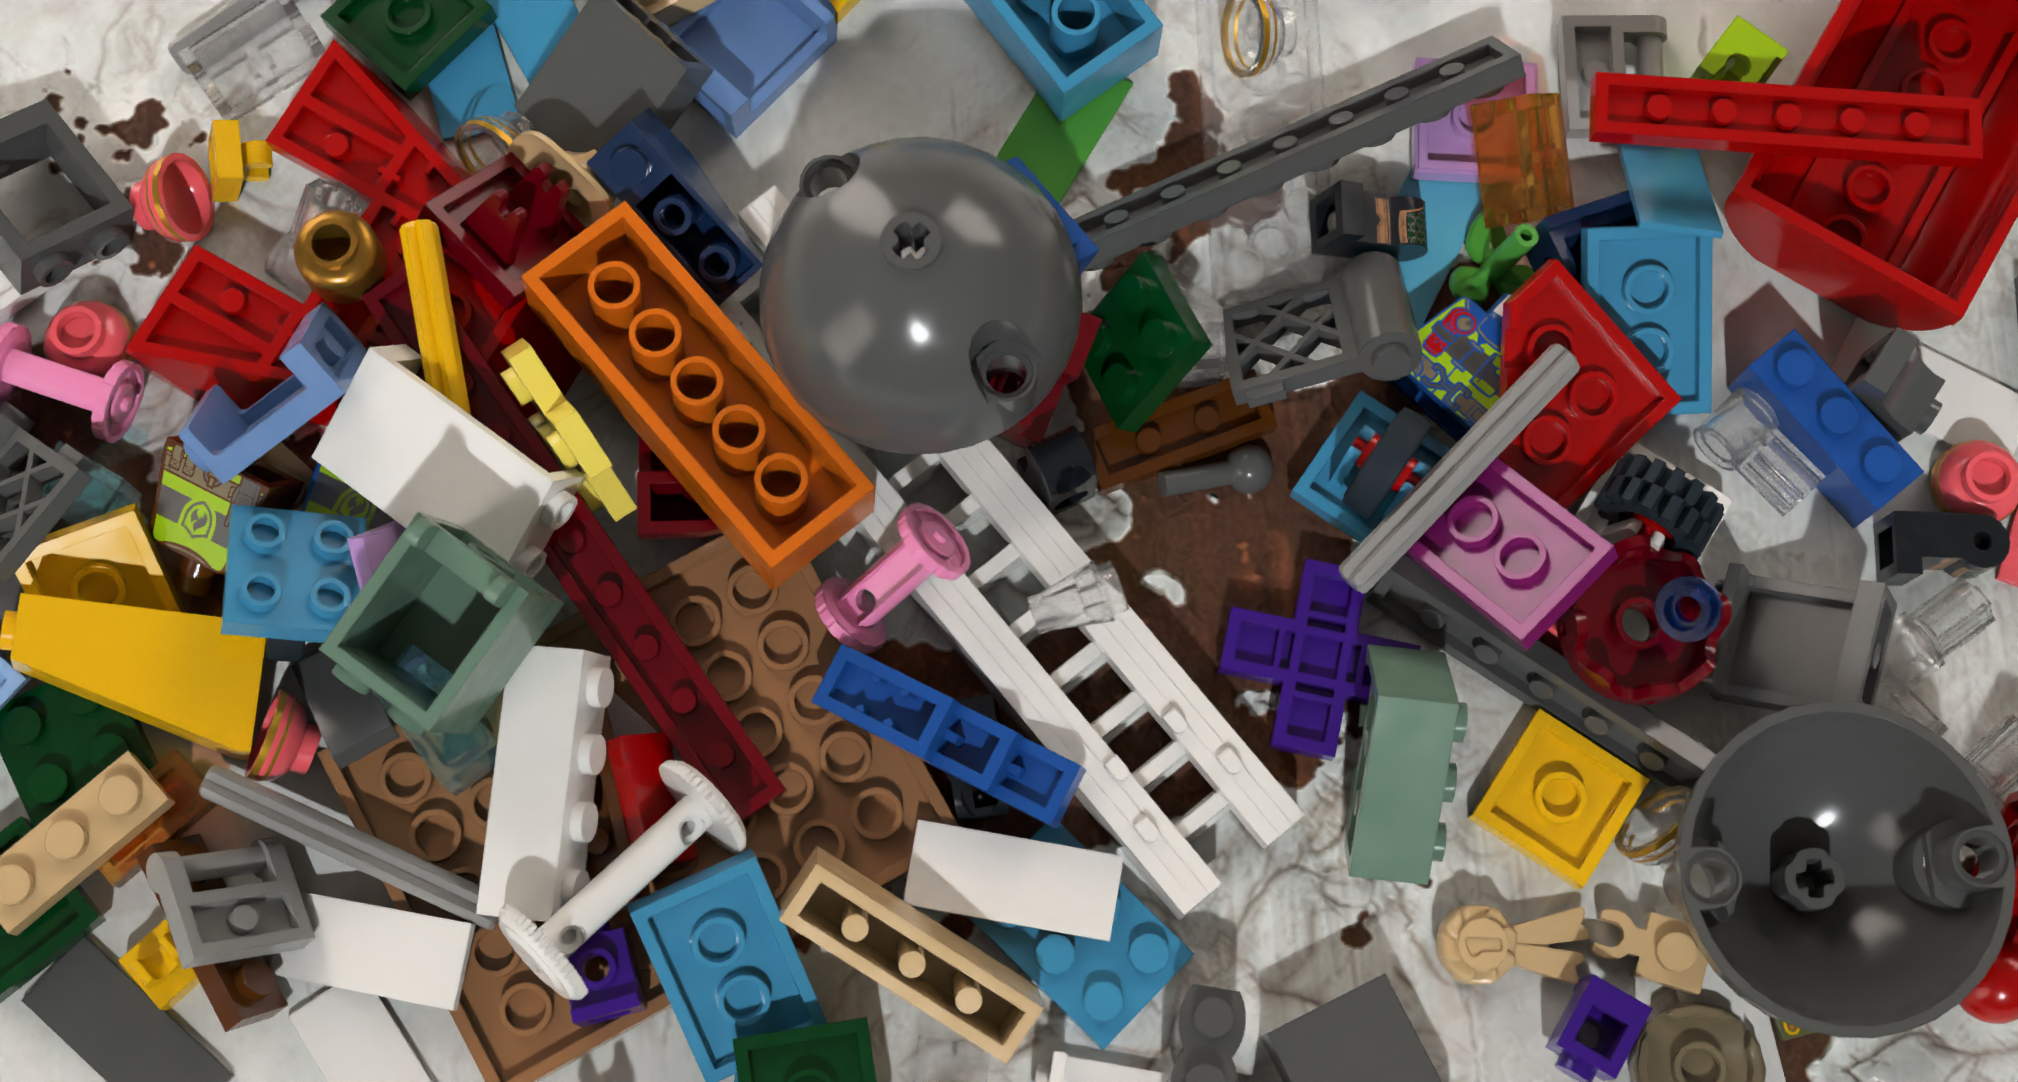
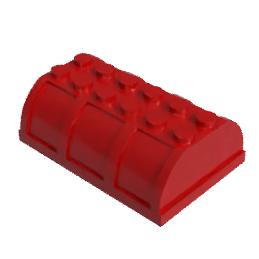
(1889, 236)

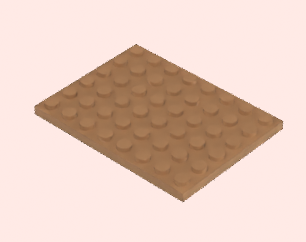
(766, 662)

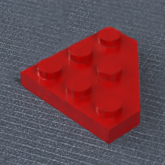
(1600, 409)

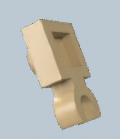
(1662, 950)

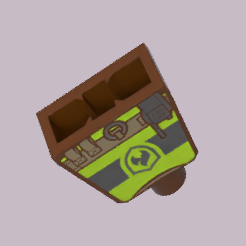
(195, 511)

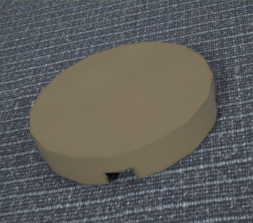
(1668, 1043)

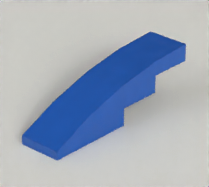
(949, 735)

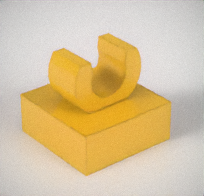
(234, 161)
(158, 968)

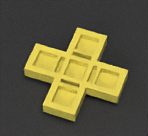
(565, 431)

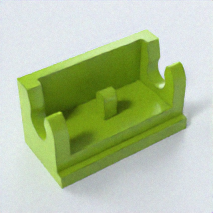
(1741, 55)

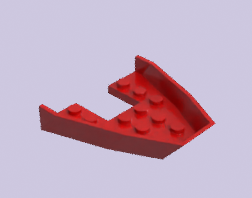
(353, 130)

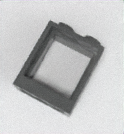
(101, 234)

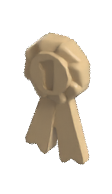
(1481, 945)

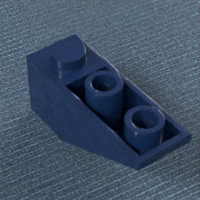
(678, 204)

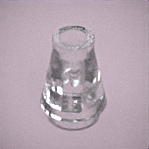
(1080, 599)

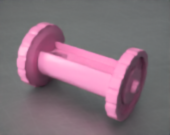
(111, 399)
(926, 548)

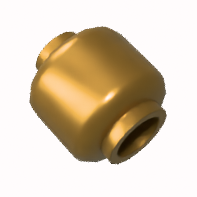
(339, 256)

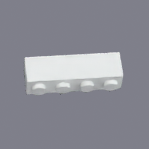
(545, 782)

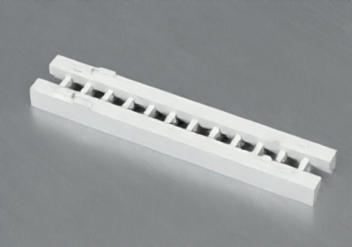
(1040, 699)

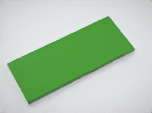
(1057, 148)

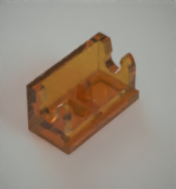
(1522, 159)

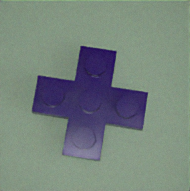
(1312, 658)

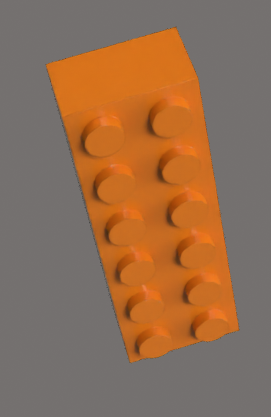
(699, 394)

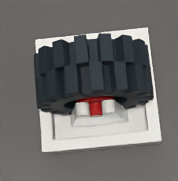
(1653, 499)

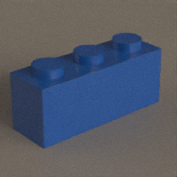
(1830, 428)

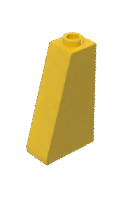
(144, 664)

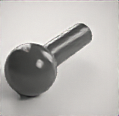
(1245, 469)

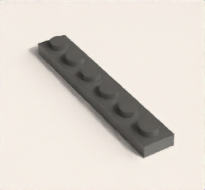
(1539, 678)

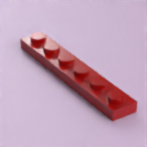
(1786, 120)

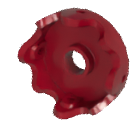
(1613, 661)

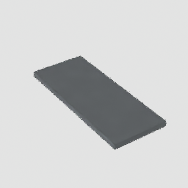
(117, 1023)

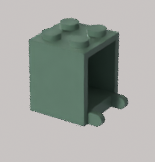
(454, 605)

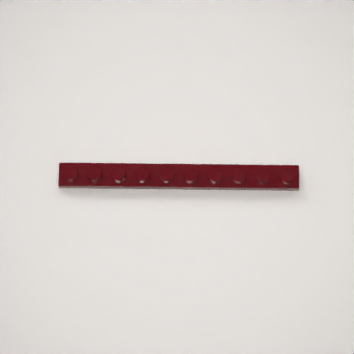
(610, 591)

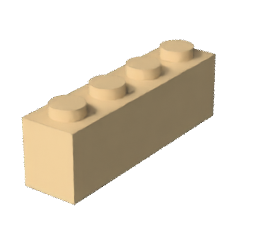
(911, 954)

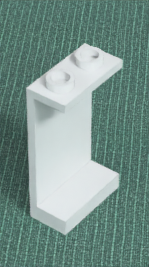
(427, 455)

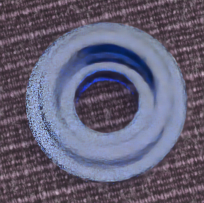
(1672, 620)

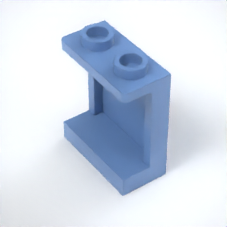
(754, 52)
(323, 364)

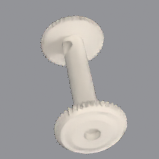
(697, 810)

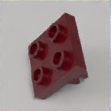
(504, 223)

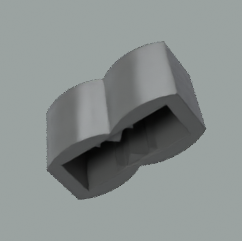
(1207, 1035)

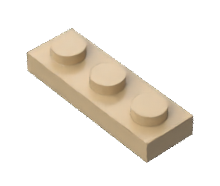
(77, 840)

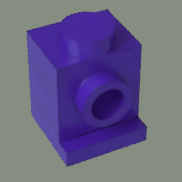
(619, 991)
(1615, 1016)

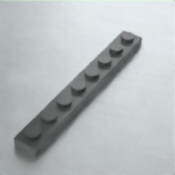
(1300, 148)

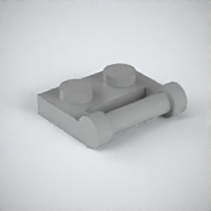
(1597, 45)
(236, 919)

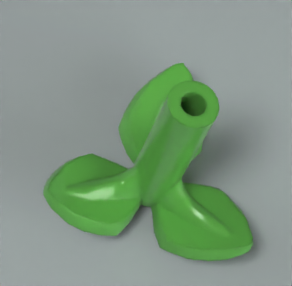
(1497, 261)

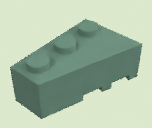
(1403, 766)

